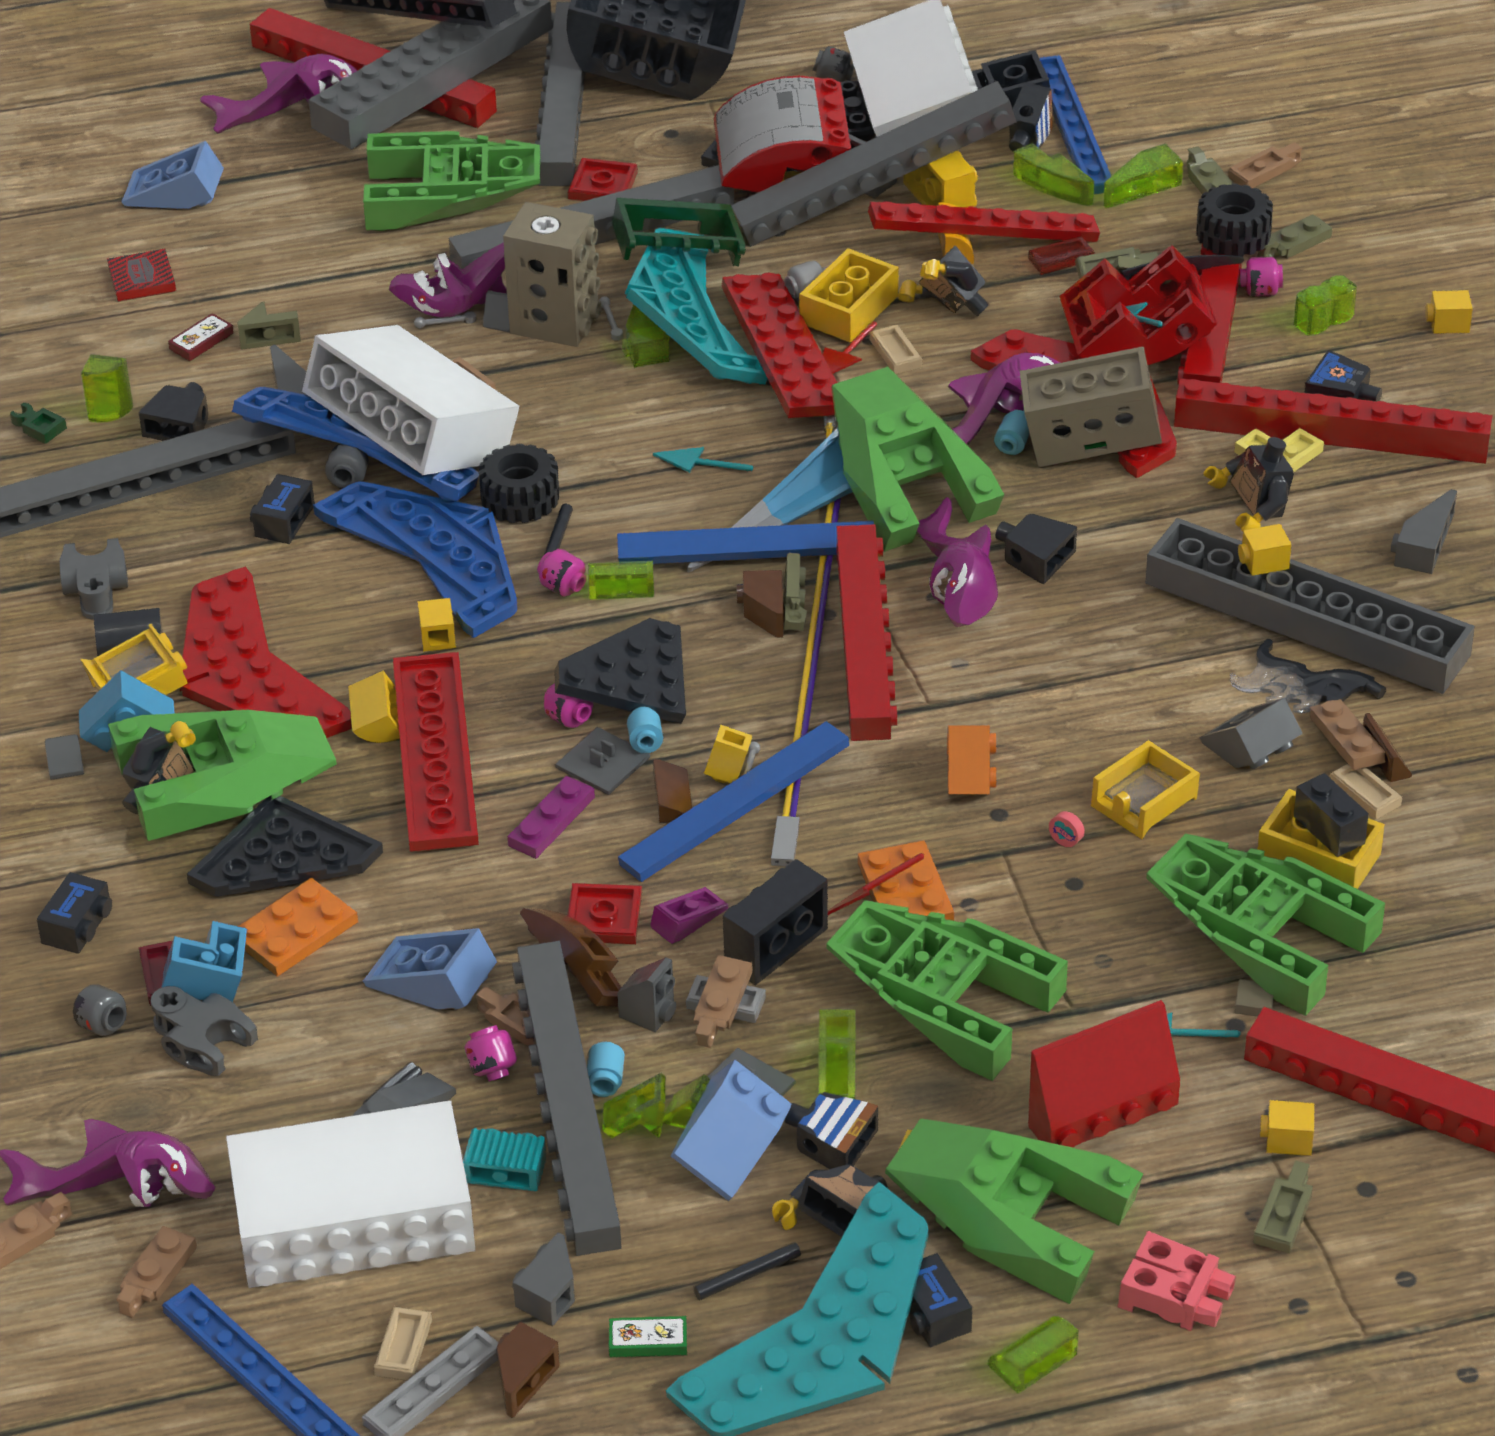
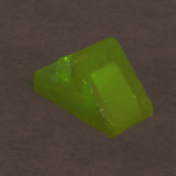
(636, 1106)

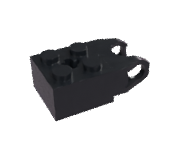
(1012, 74)

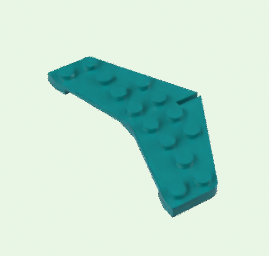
(673, 294)
(818, 1351)

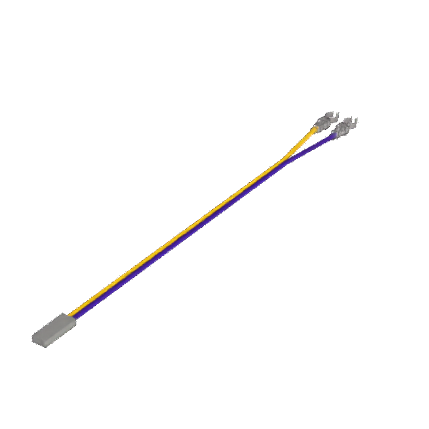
(788, 824)

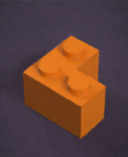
(969, 759)

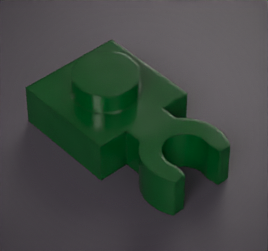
(39, 425)

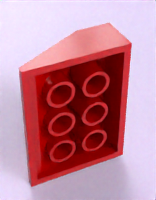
(1103, 1078)

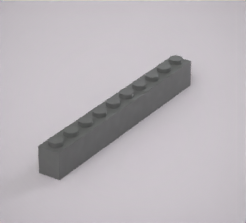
(559, 106)
(874, 163)
(697, 186)
(140, 473)
(568, 1100)

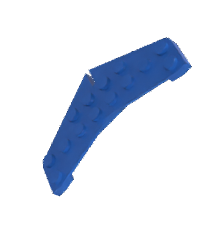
(308, 416)
(449, 539)

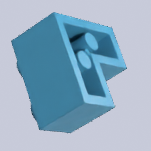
(118, 700)
(207, 966)

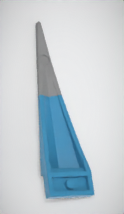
(804, 490)

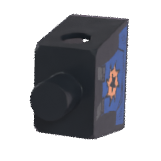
(1342, 378)

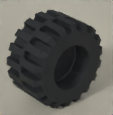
(1234, 220)
(519, 483)

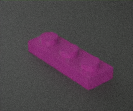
(551, 817)

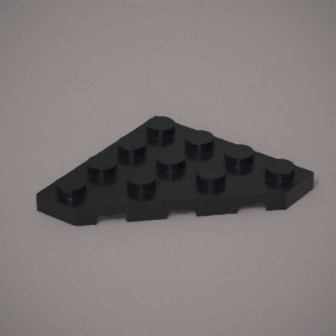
(630, 670)
(282, 847)

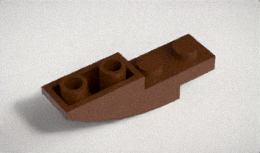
(581, 949)

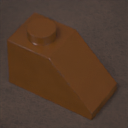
(763, 599)
(525, 1364)

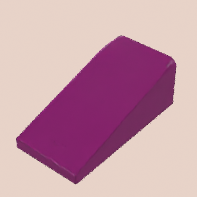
(686, 914)

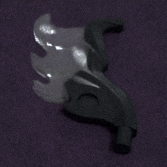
(1301, 686)

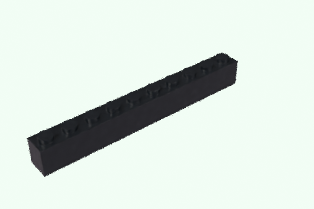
(469, 12)

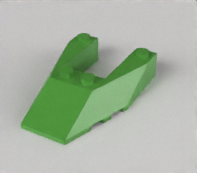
(456, 174)
(896, 439)
(235, 762)
(1248, 897)
(930, 961)
(994, 1185)

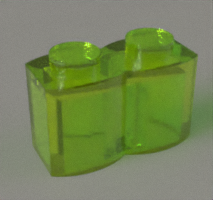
(1325, 305)

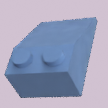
(177, 180)
(434, 968)
(730, 1128)

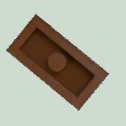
(1394, 766)
(671, 790)

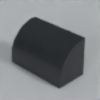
(119, 627)

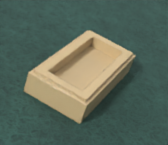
(895, 349)
(1367, 790)
(403, 1343)

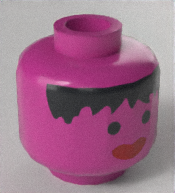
(1262, 276)
(562, 572)
(565, 709)
(490, 1053)

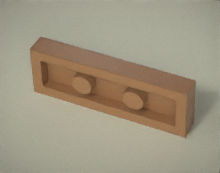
(1347, 734)

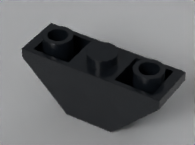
(856, 111)

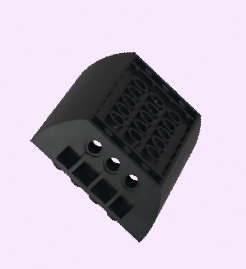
(656, 43)

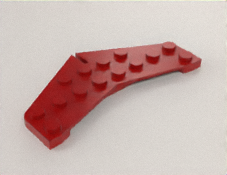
(1014, 342)
(232, 661)

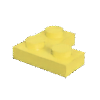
(1299, 448)

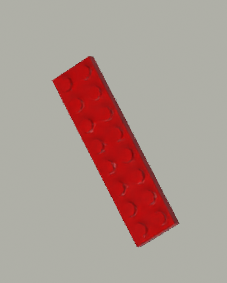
(782, 343)
(435, 752)

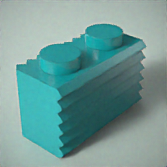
(505, 1159)

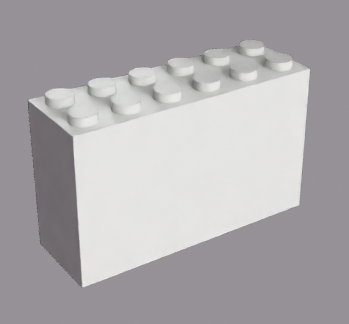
(909, 64)
(409, 398)
(350, 1194)

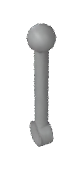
(468, 317)
(616, 333)
(754, 748)

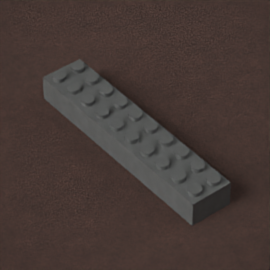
(421, 73)
(1312, 607)

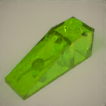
(1144, 175)
(644, 340)

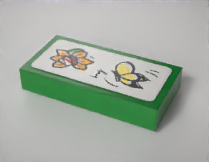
(648, 1336)

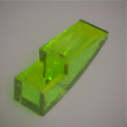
(1053, 175)
(837, 1052)

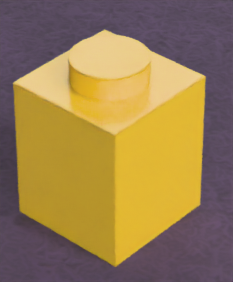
(1449, 312)
(1265, 549)
(436, 624)
(727, 754)
(1288, 1127)

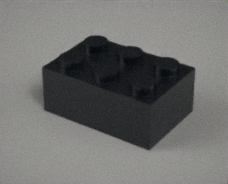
(777, 919)

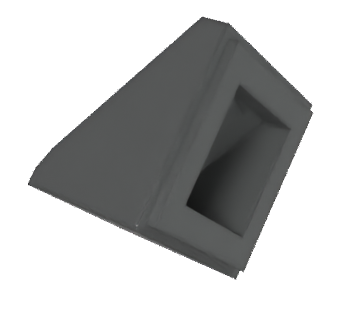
(496, 311)
(64, 756)

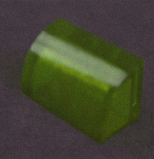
(106, 388)
(621, 580)
(1036, 1353)

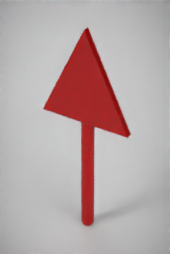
(839, 360)
(864, 890)

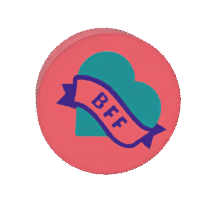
(1066, 829)

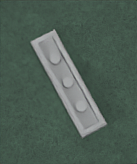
(433, 1385)

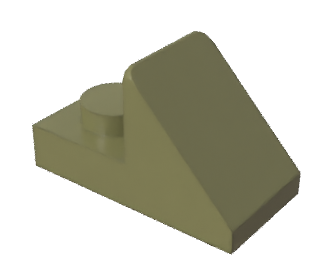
(265, 329)

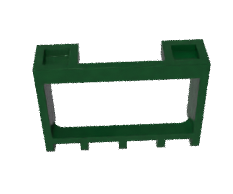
(712, 218)

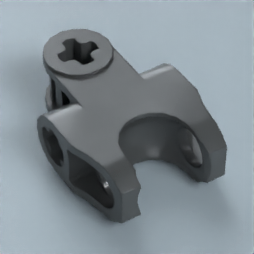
(93, 576)
(196, 1026)

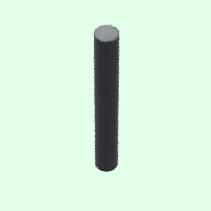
(559, 528)
(747, 1271)

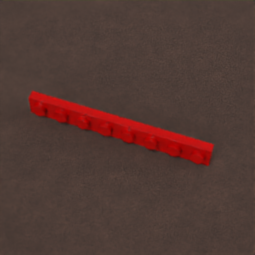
(982, 221)

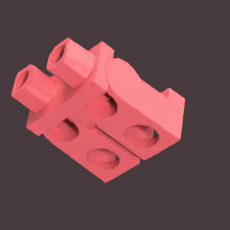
(1175, 1283)

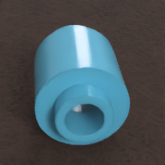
(1012, 433)
(644, 730)
(605, 1068)

